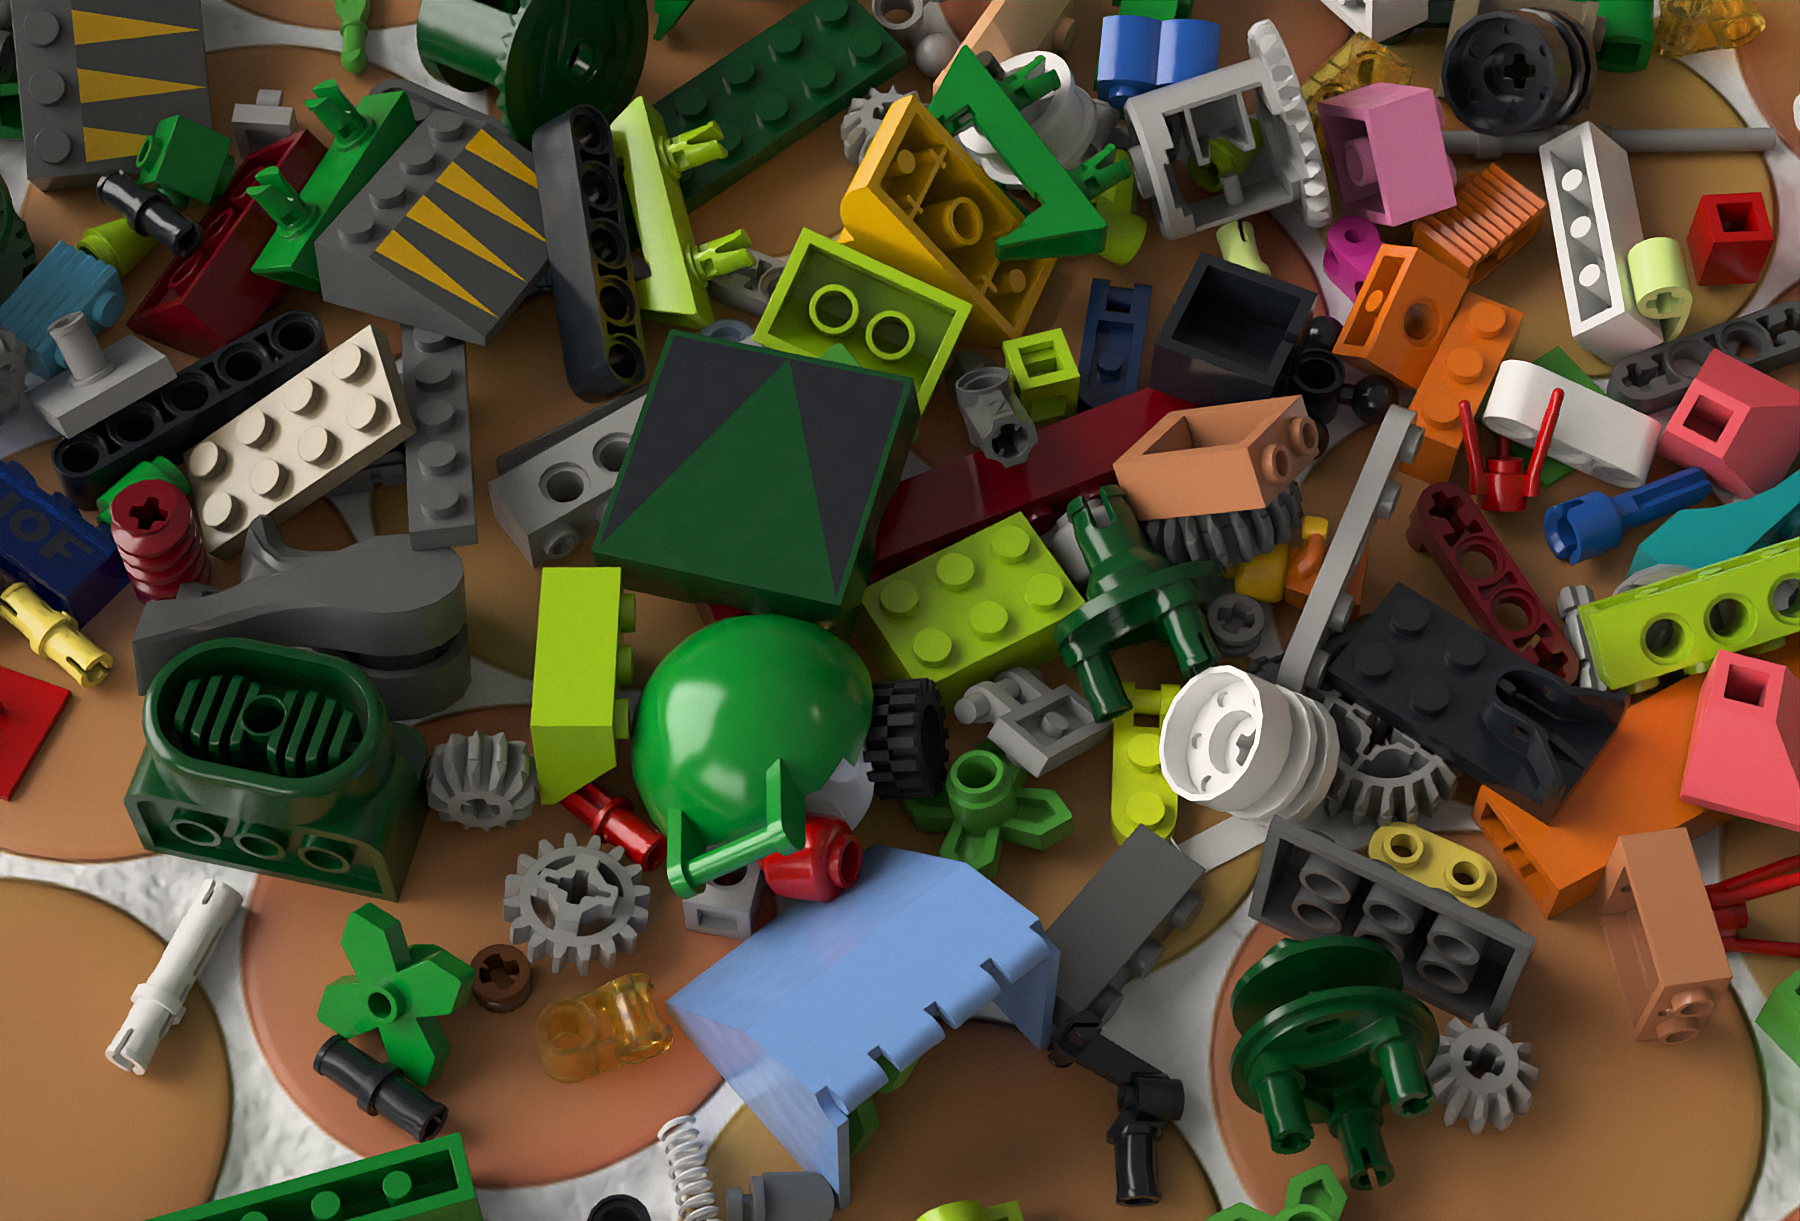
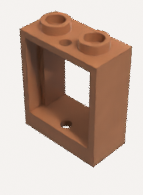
(1218, 458)
(1661, 936)

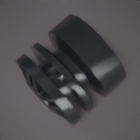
(1490, 78)

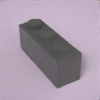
(1120, 923)

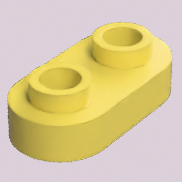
(1435, 862)

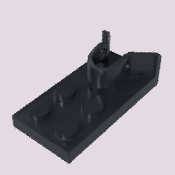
(1476, 702)

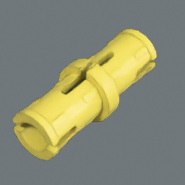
(54, 635)

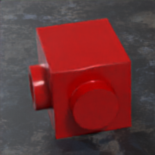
(1729, 239)

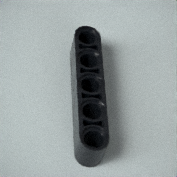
(589, 254)
(188, 407)

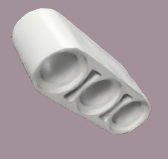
(1591, 429)

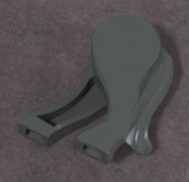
(368, 603)

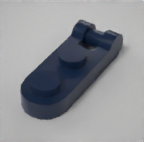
(1112, 342)

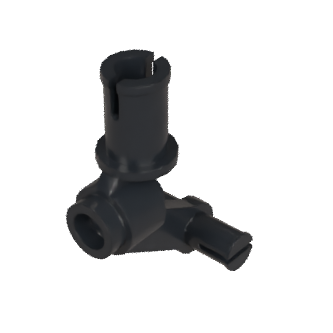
(1144, 1100)

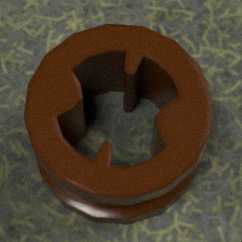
(513, 962)

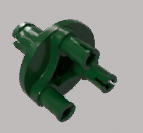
(1132, 601)

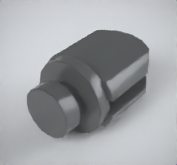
(781, 1198)

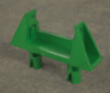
(361, 146)
(1067, 219)

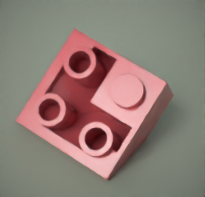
(1735, 427)
(1746, 742)

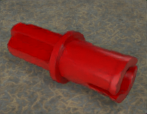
(618, 824)

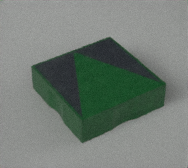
(758, 480)

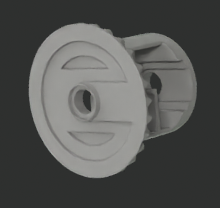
(1215, 108)

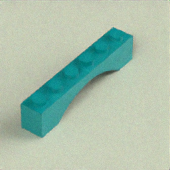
(1724, 531)

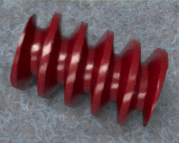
(158, 539)

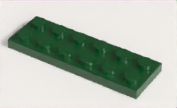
(776, 92)

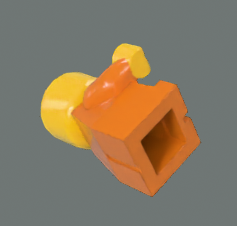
(1293, 571)

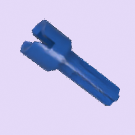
(1597, 523)

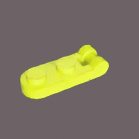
(1137, 781)

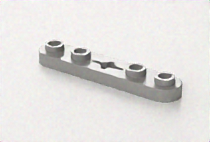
(1329, 601)

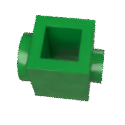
(186, 163)

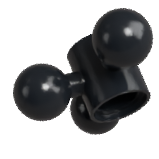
(1325, 371)

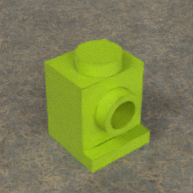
(1043, 376)

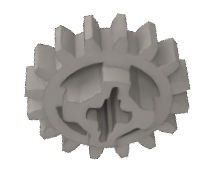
(608, 899)

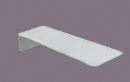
(1223, 842)

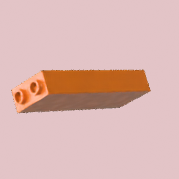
(1624, 793)

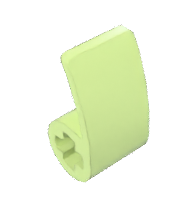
(1661, 284)

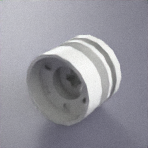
(1248, 747)

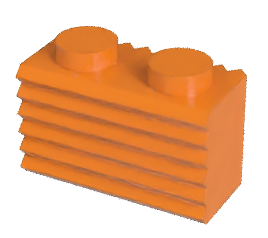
(1485, 228)

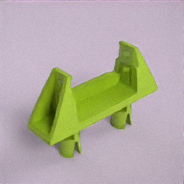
(652, 172)

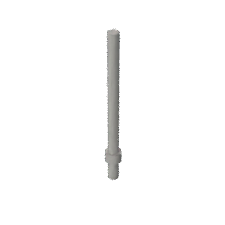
(1631, 140)

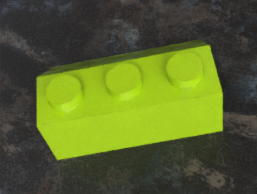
(868, 307)
(580, 677)

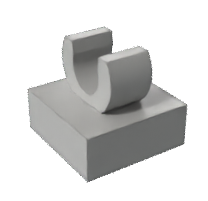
(262, 123)

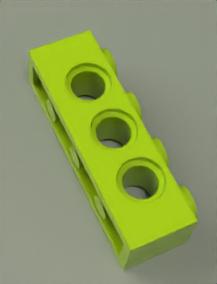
(1620, 622)

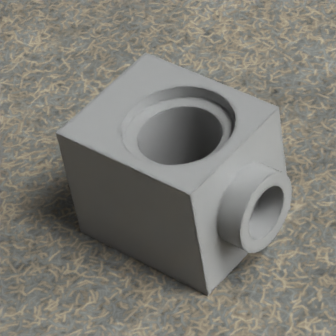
(728, 909)

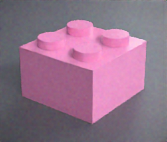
(1388, 153)

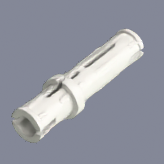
(161, 998)

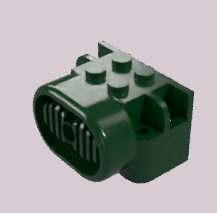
(279, 768)

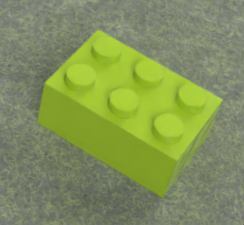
(969, 610)

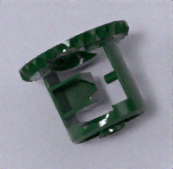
(537, 54)

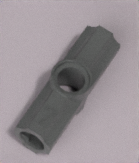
(990, 408)

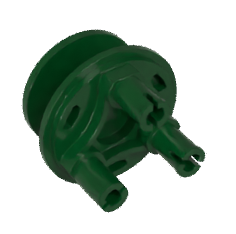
(1332, 1046)

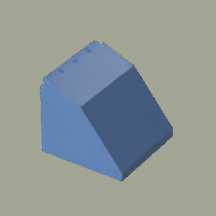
(856, 978)

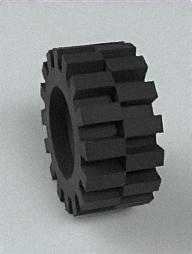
(907, 740)

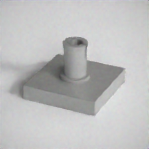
(97, 379)

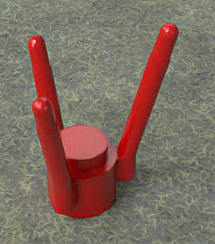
(1503, 482)
(1730, 909)

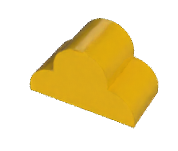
(937, 218)

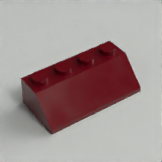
(213, 292)

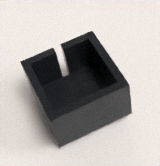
(1231, 335)

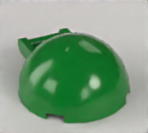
(740, 735)

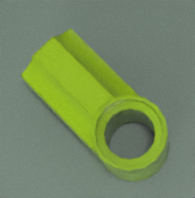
(1118, 210)

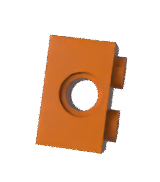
(1400, 285)

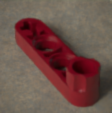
(1481, 596)

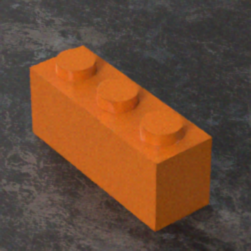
(1462, 369)

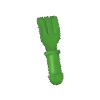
(353, 16)

